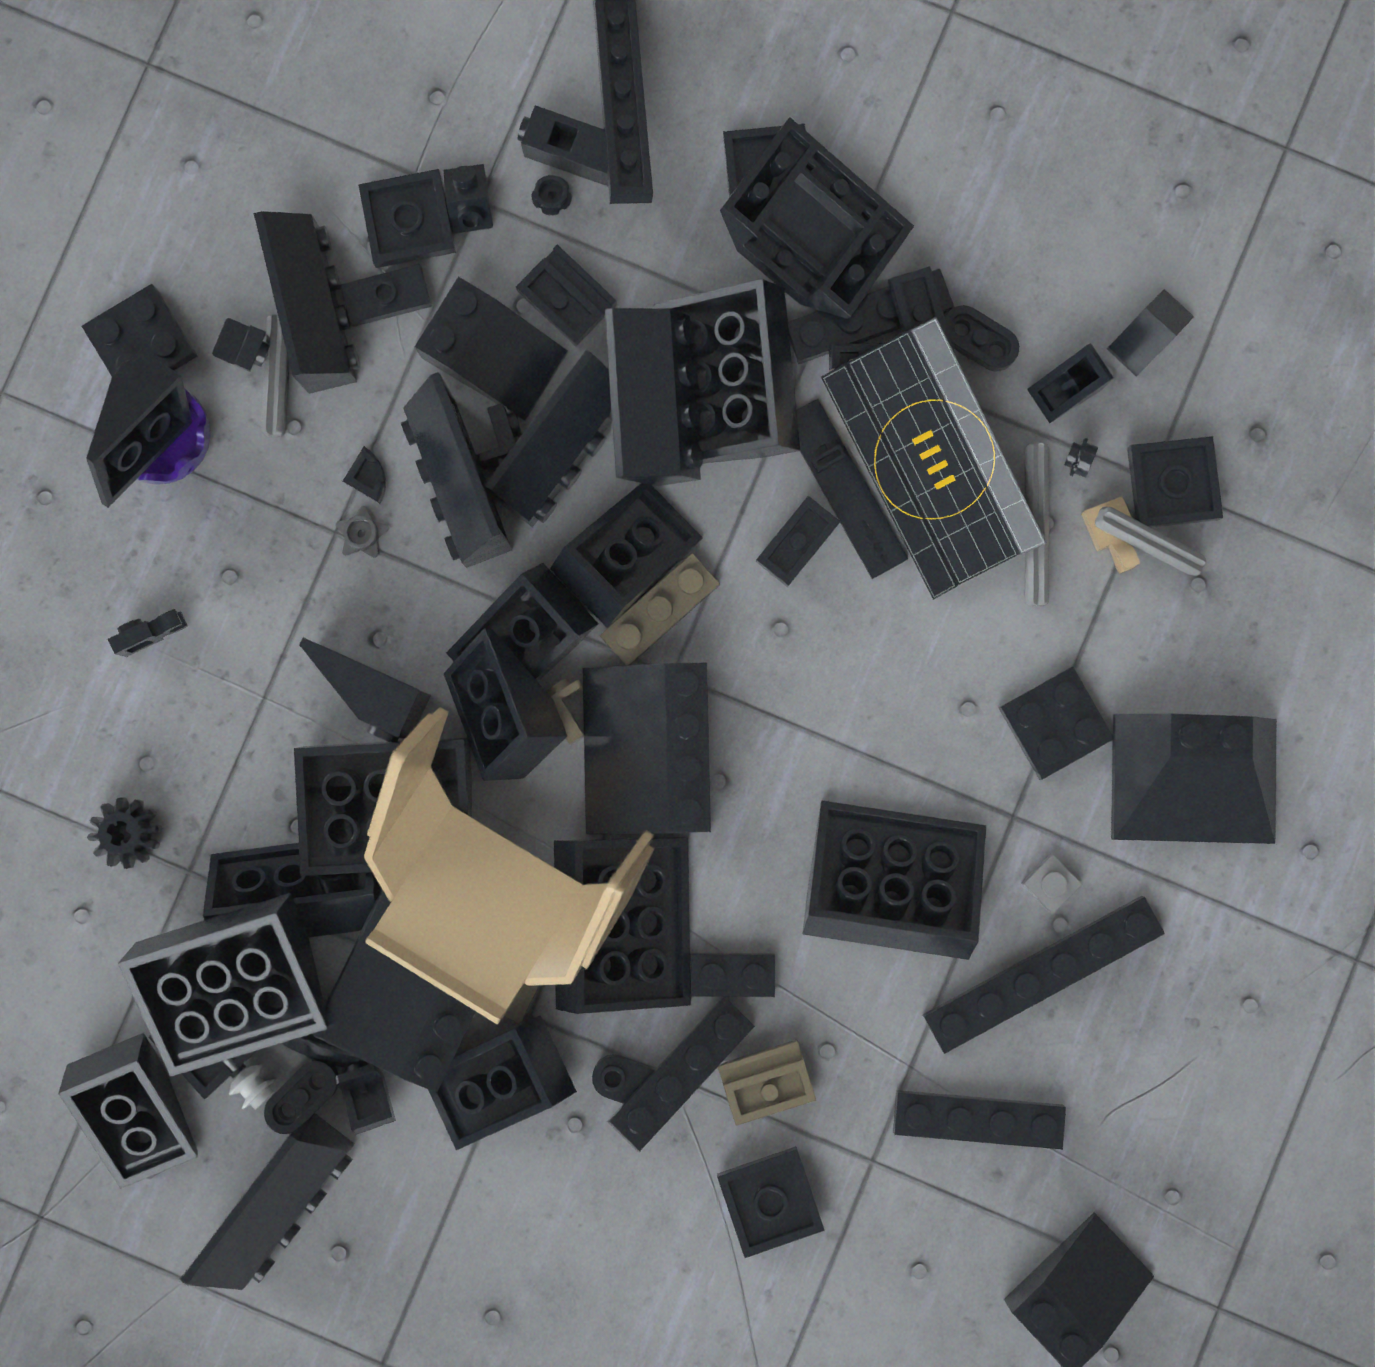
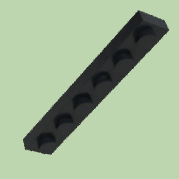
(623, 102)
(1043, 974)

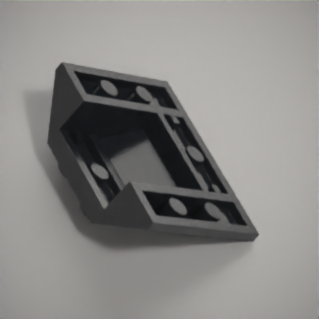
(813, 223)
(1194, 778)

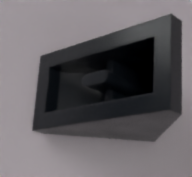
(1150, 332)
(1071, 383)

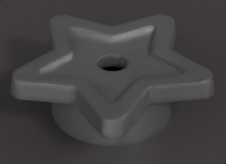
(351, 528)

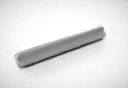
(1038, 501)

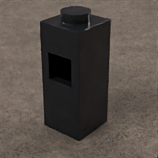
(564, 144)

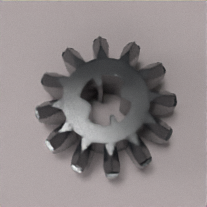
(113, 841)

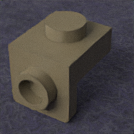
(559, 693)

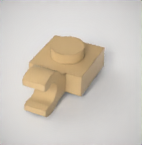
(1123, 554)

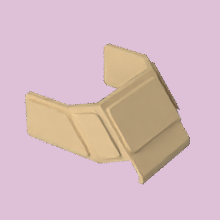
(470, 902)

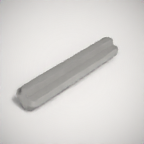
(275, 381)
(1150, 541)

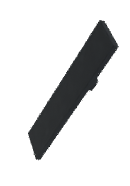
(847, 492)

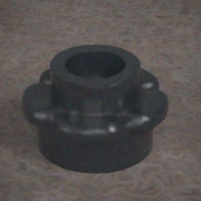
(547, 185)
(1081, 458)

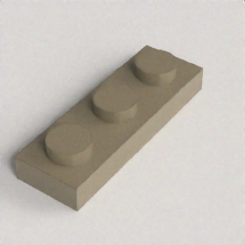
(659, 610)

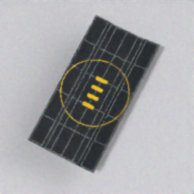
(933, 457)

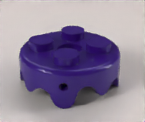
(185, 452)

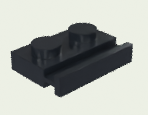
(566, 295)

